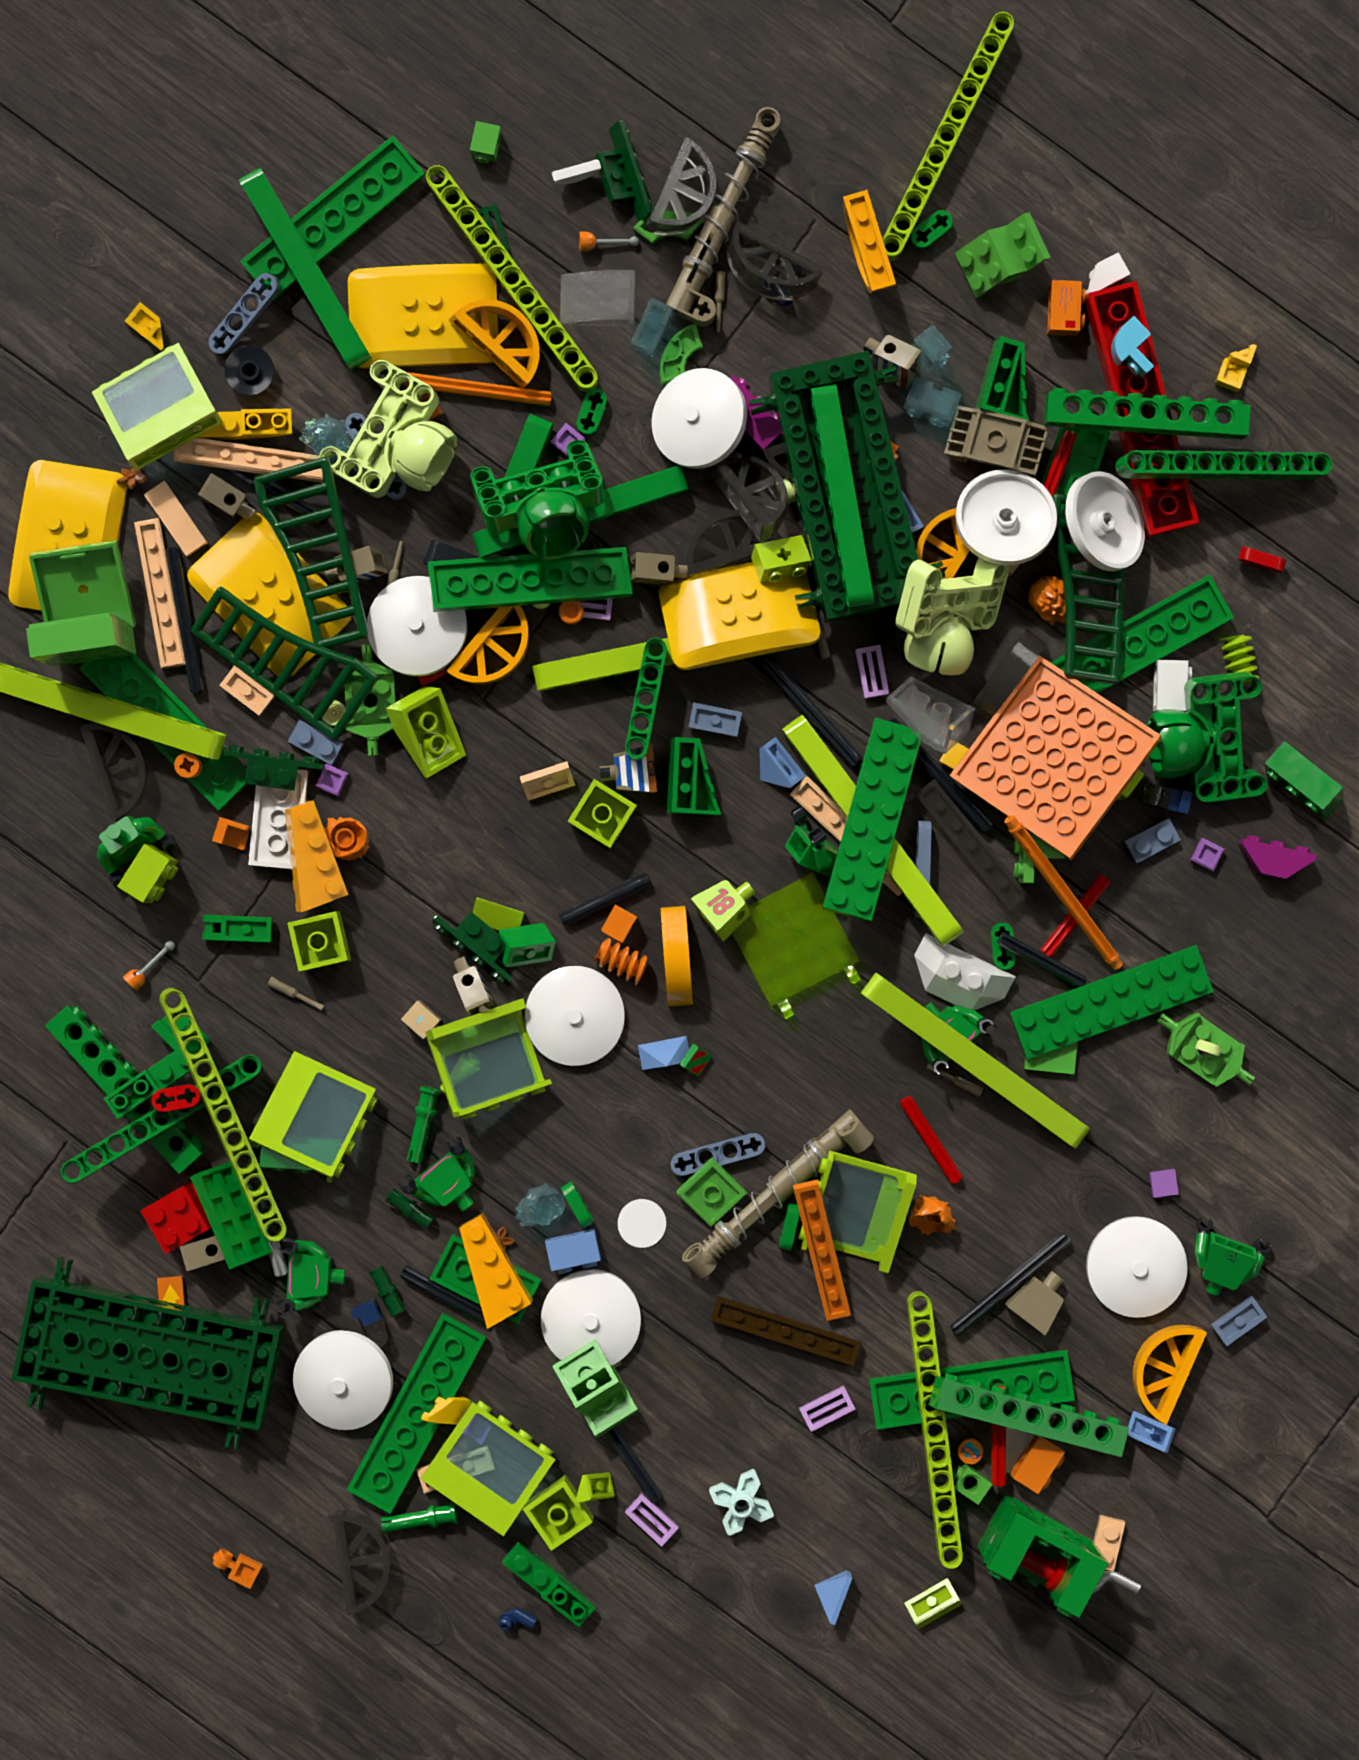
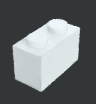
(1169, 684)

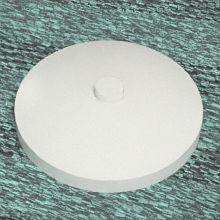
(699, 418)
(1006, 517)
(1105, 521)
(409, 633)
(574, 1015)
(1136, 1266)
(590, 1308)
(343, 1380)

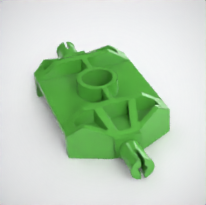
(371, 721)
(1210, 1067)

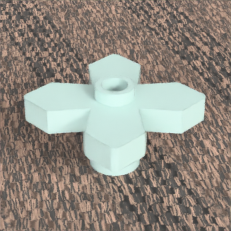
(754, 1507)

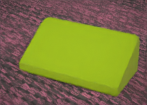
(497, 915)
(595, 1488)
(933, 1603)

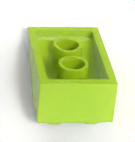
(426, 730)

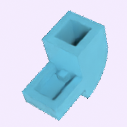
(1125, 347)

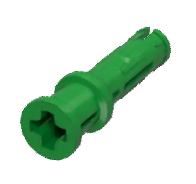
(425, 1112)
(432, 1516)

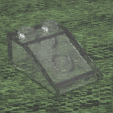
(598, 298)
(931, 714)

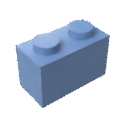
(573, 1250)

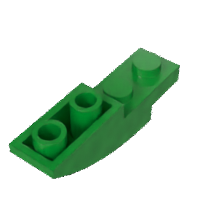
(145, 1084)
(549, 1583)

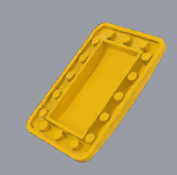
(407, 312)
(63, 510)
(257, 572)
(734, 616)

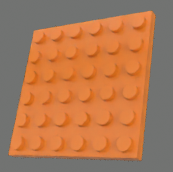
(1055, 757)

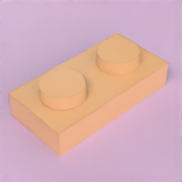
(247, 691)
(547, 781)
(1108, 1538)

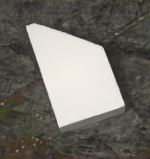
(1107, 273)

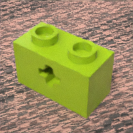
(781, 559)

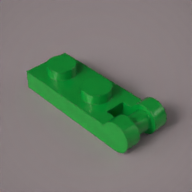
(238, 928)

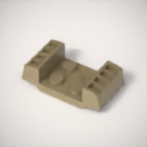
(996, 440)

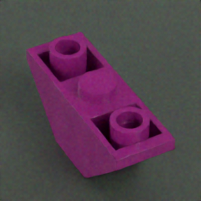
(1274, 858)

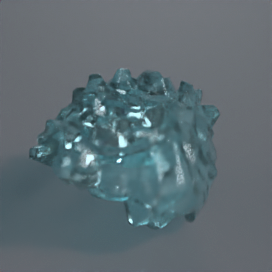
(325, 433)
(540, 1206)

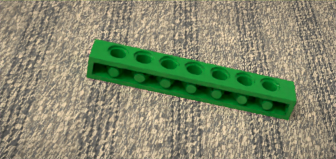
(1057, 415)
(61, 1028)
(1110, 1441)

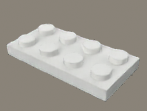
(269, 832)

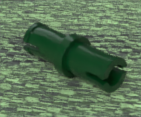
(409, 1208)
(387, 1291)

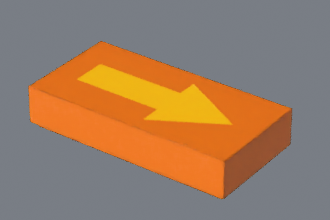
(171, 1289)

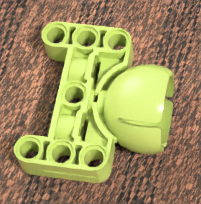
(406, 445)
(941, 611)

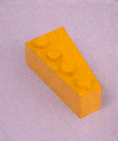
(312, 860)
(494, 1276)

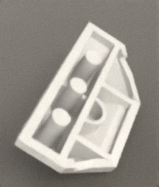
(960, 976)

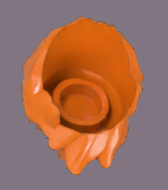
(1048, 599)
(347, 838)
(932, 1215)

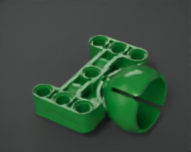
(543, 502)
(1194, 743)

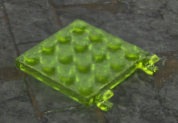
(794, 942)

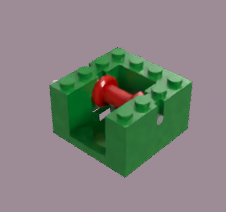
(1047, 1555)

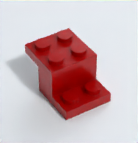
(176, 1218)

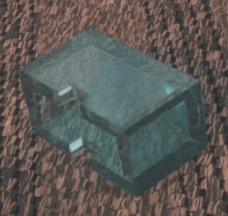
(652, 328)
(933, 348)
(931, 403)

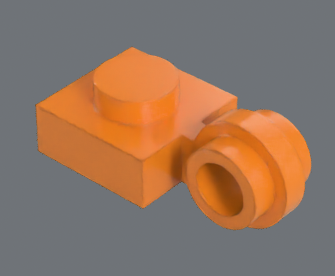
(243, 1570)

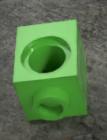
(485, 142)
(980, 1488)

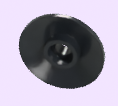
(244, 359)

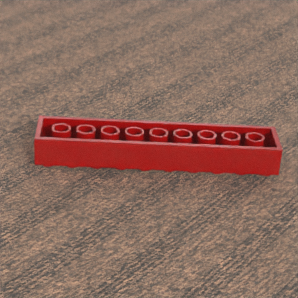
(1164, 503)

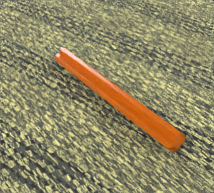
(485, 389)

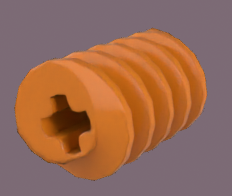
(622, 960)

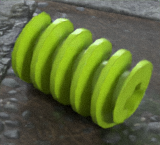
(1239, 655)

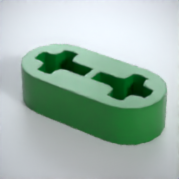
(927, 225)
(586, 410)
(996, 949)
(577, 1204)
(789, 1227)

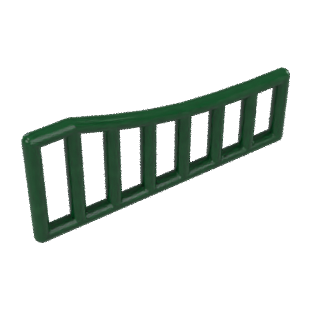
(291, 549)
(1071, 600)
(302, 647)

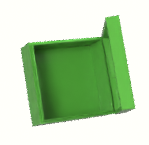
(75, 623)

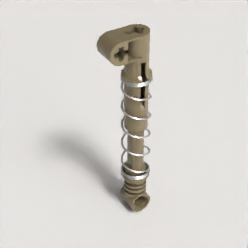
(719, 222)
(844, 1131)

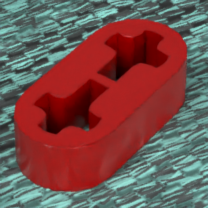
(1261, 560)
(177, 1104)

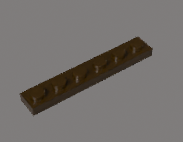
(785, 1330)

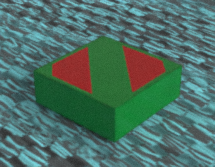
(695, 1060)

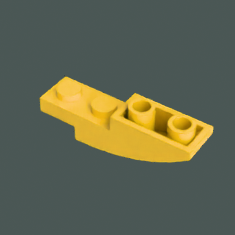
(251, 424)

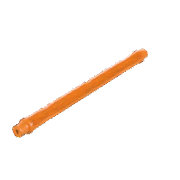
(1063, 892)

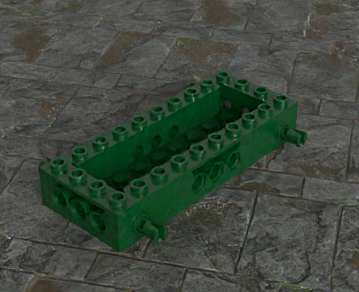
(874, 473)
(149, 1331)

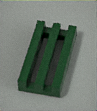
(484, 211)

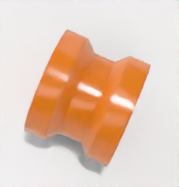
(192, 766)

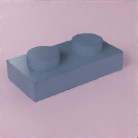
(715, 719)
(315, 742)
(1152, 840)
(1238, 1320)

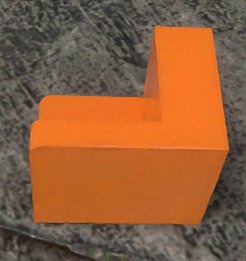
(232, 833)
(619, 923)

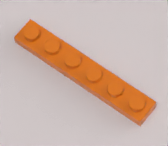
(821, 1250)

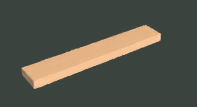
(243, 458)
(160, 593)
(828, 815)

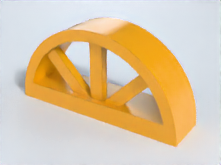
(867, 242)
(491, 347)
(951, 564)
(483, 637)
(676, 956)
(1179, 1373)

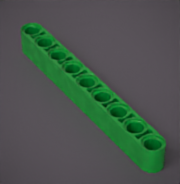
(305, 269)
(1214, 469)
(842, 496)
(617, 500)
(152, 1127)

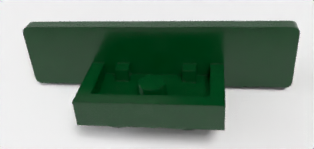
(621, 172)
(271, 769)
(479, 941)

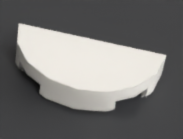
(576, 173)

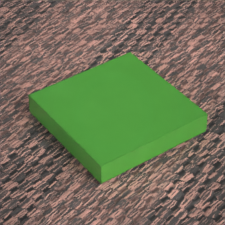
(1058, 1060)
(711, 1192)

